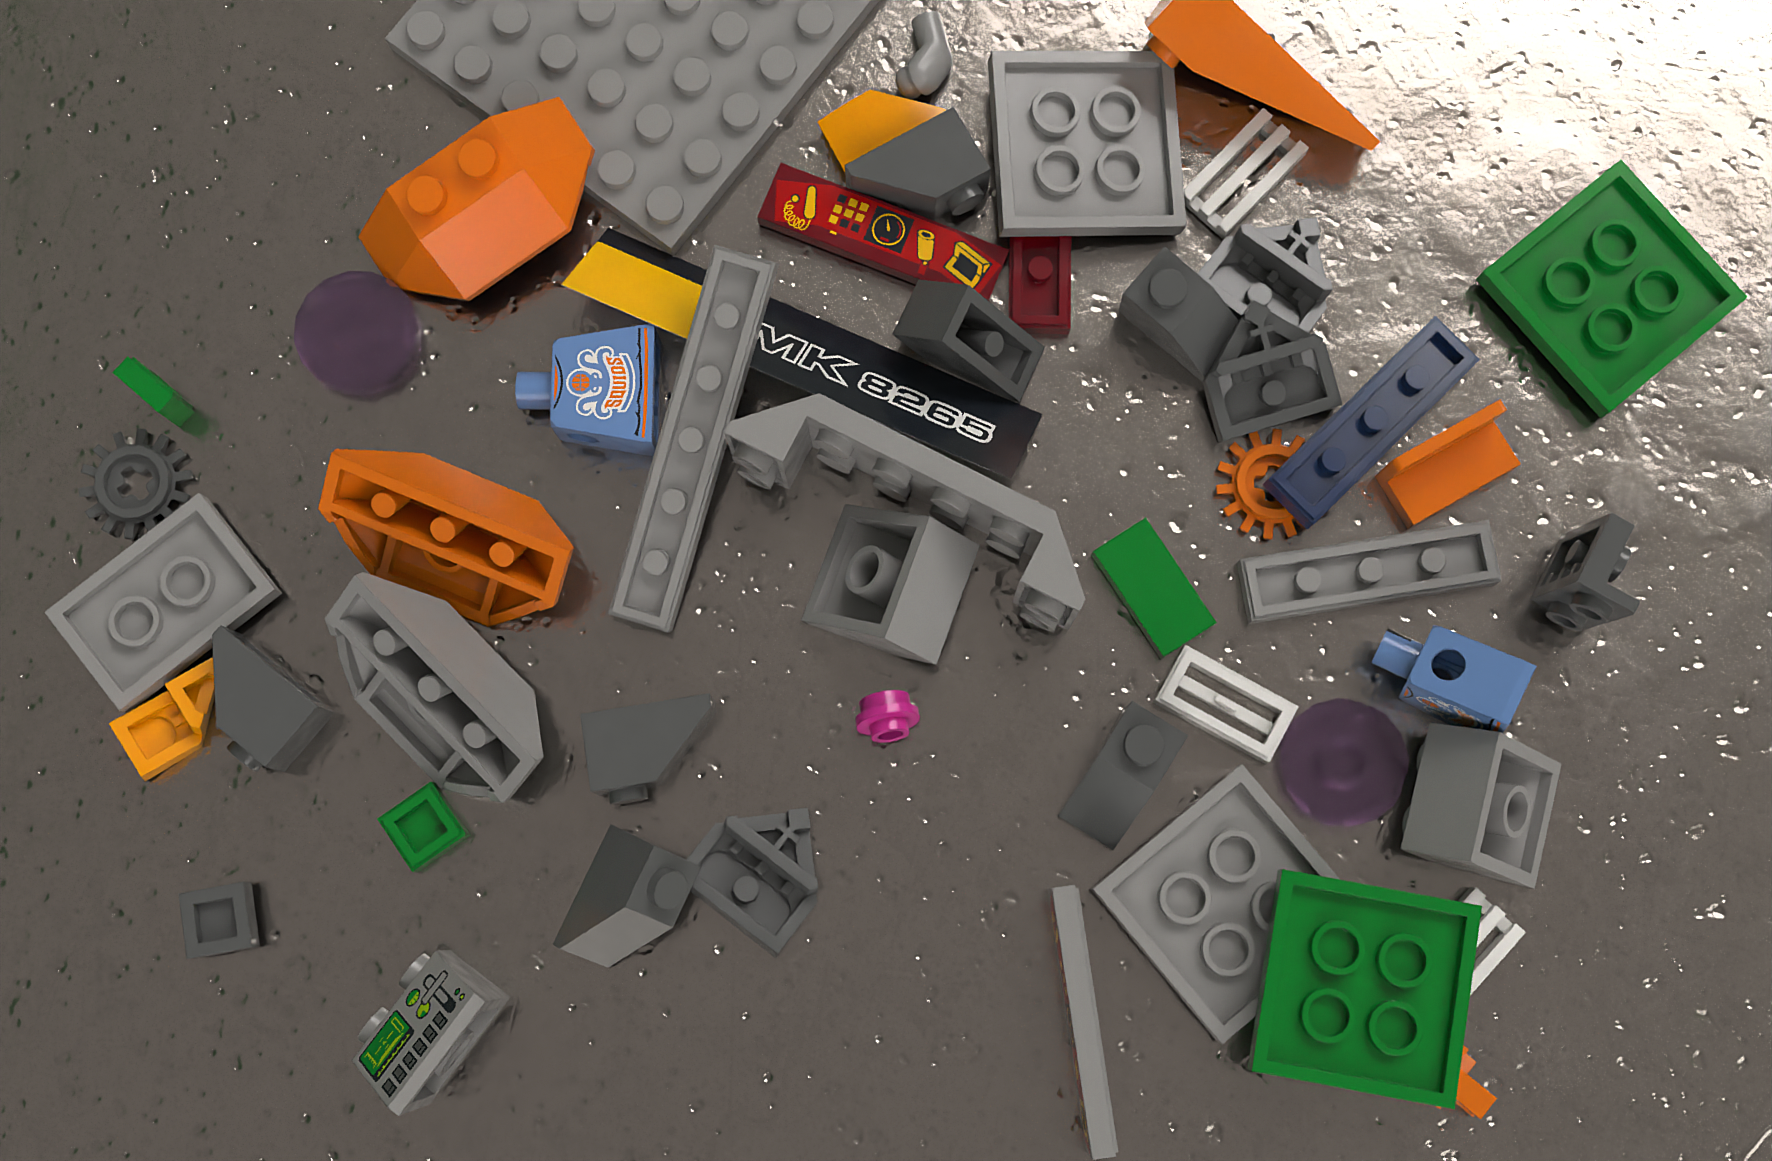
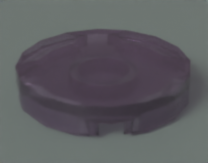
(357, 332)
(1342, 762)

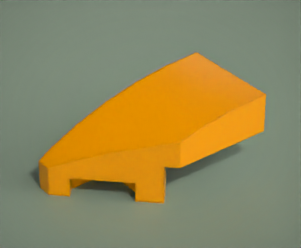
(871, 122)
(169, 724)

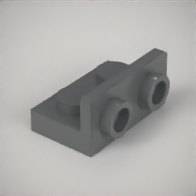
(1578, 572)

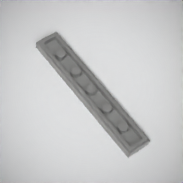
(693, 438)

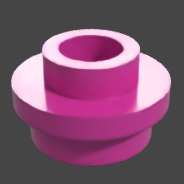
(886, 715)

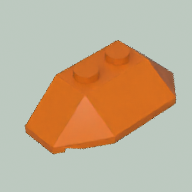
(482, 203)
(446, 533)

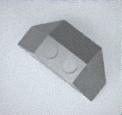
(436, 688)

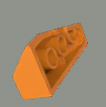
(1233, 50)

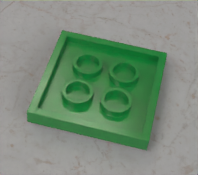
(1611, 288)
(1365, 988)

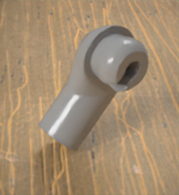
(932, 60)

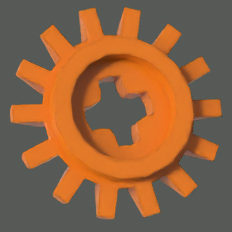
(1255, 465)

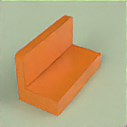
(1448, 466)

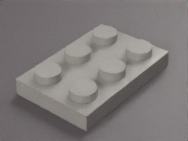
(162, 602)

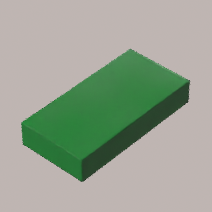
(1153, 588)

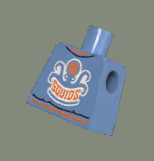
(601, 389)
(1483, 683)

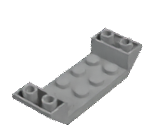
(777, 441)

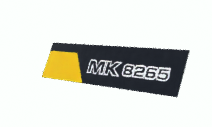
(819, 357)

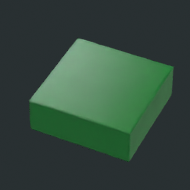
(154, 391)
(423, 827)

